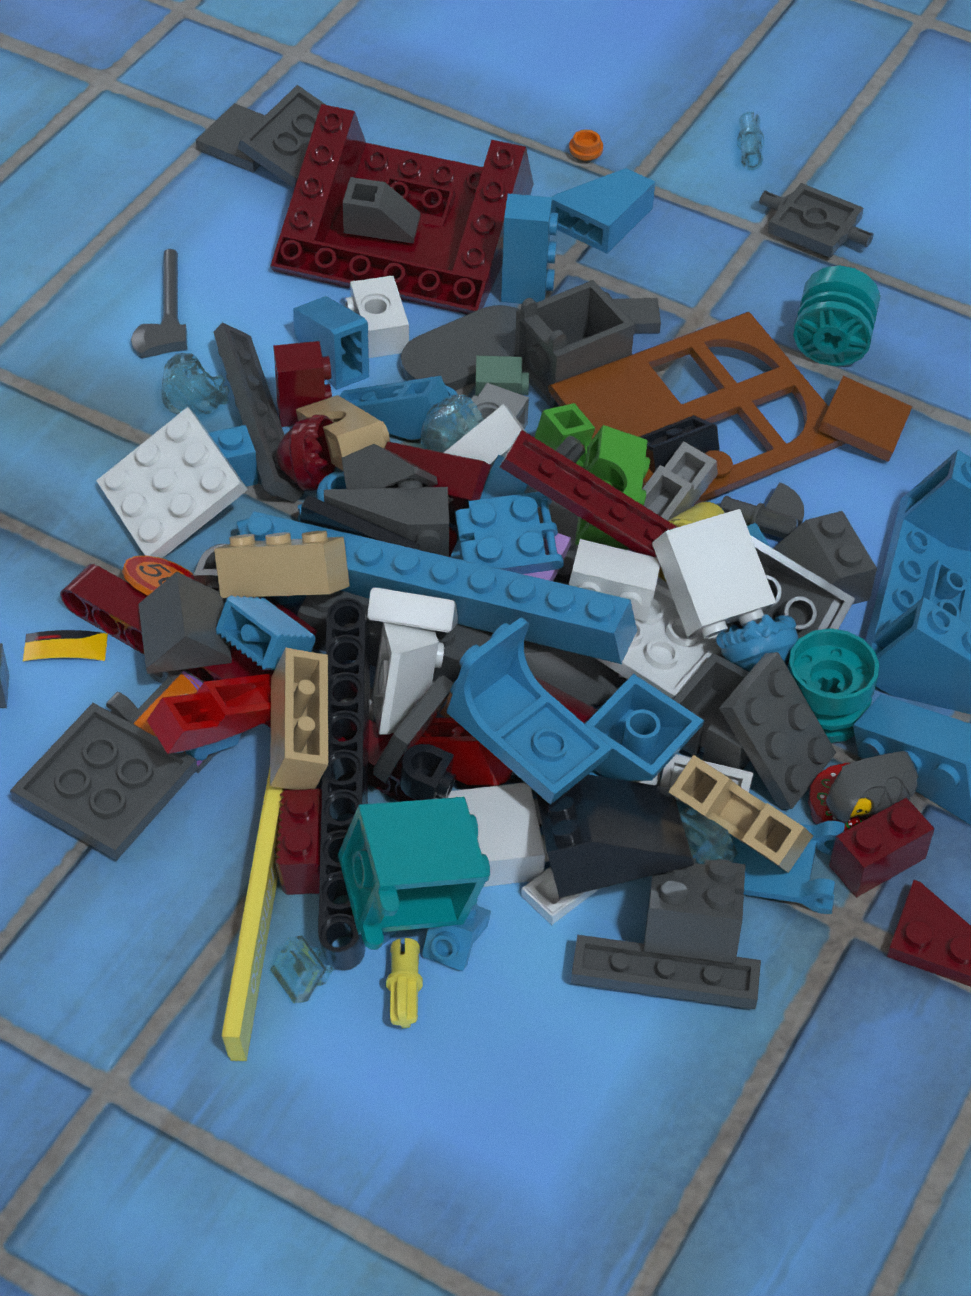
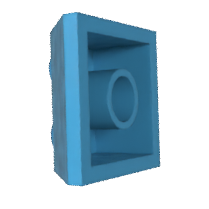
(642, 730)

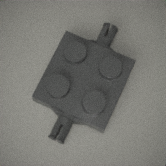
(815, 219)

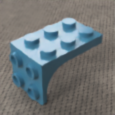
(519, 719)

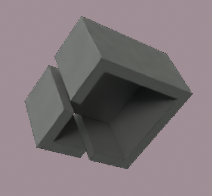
(704, 697)
(697, 911)

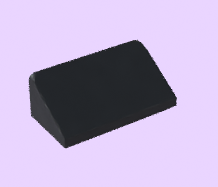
(666, 440)

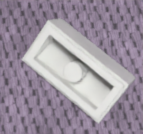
(412, 610)

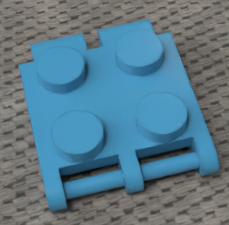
(508, 533)

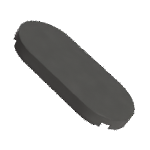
(453, 347)

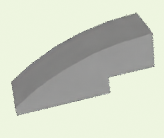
(680, 482)

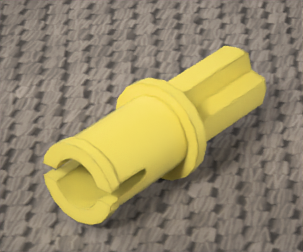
(404, 983)

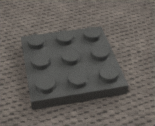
(103, 781)

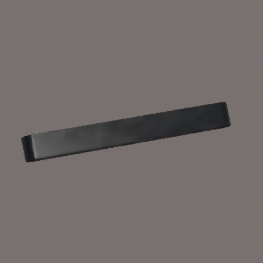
(343, 758)

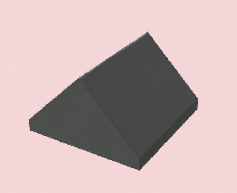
(181, 626)

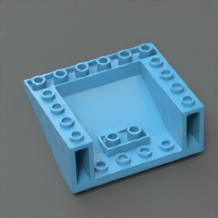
(925, 593)

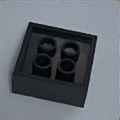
(612, 834)

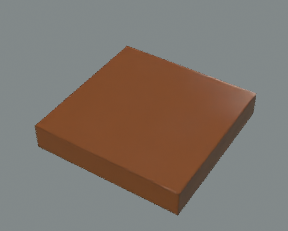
(865, 418)

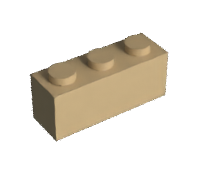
(282, 565)
(299, 720)

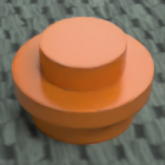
(586, 145)

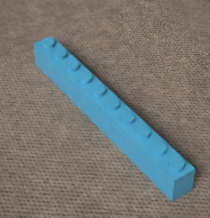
(484, 595)

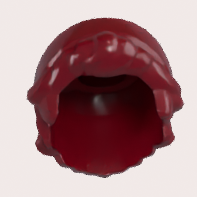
(305, 452)

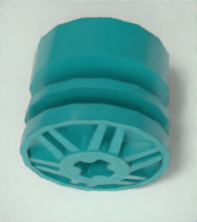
(837, 316)
(836, 678)

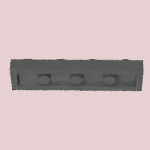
(628, 968)

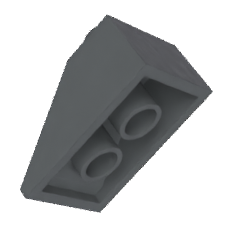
(411, 513)
(801, 593)

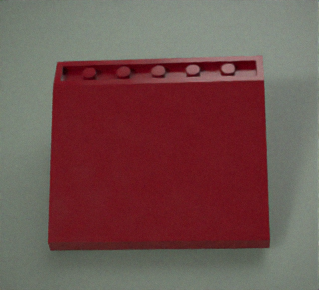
(459, 227)

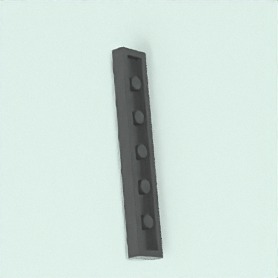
(255, 408)

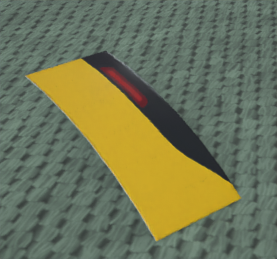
(65, 645)

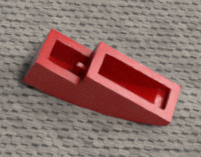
(212, 713)

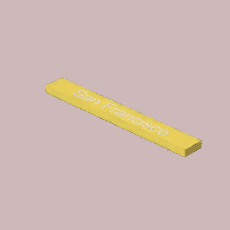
(253, 931)

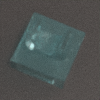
(300, 969)

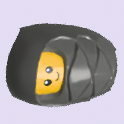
(872, 785)

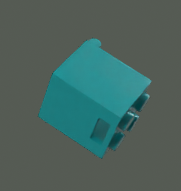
(412, 866)

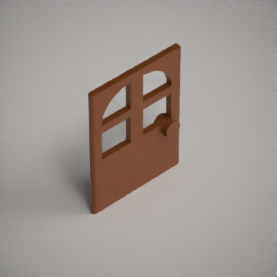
(637, 401)

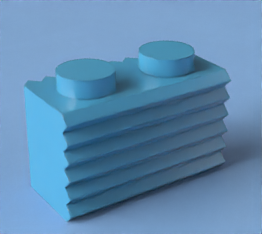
(261, 630)

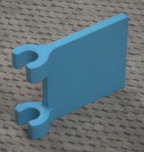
(772, 882)

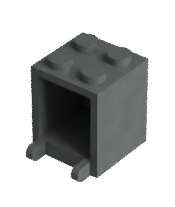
(570, 335)

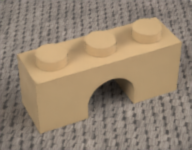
(351, 428)
(741, 813)

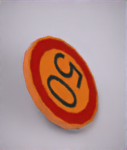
(149, 572)

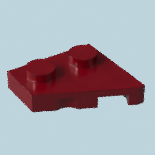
(932, 937)

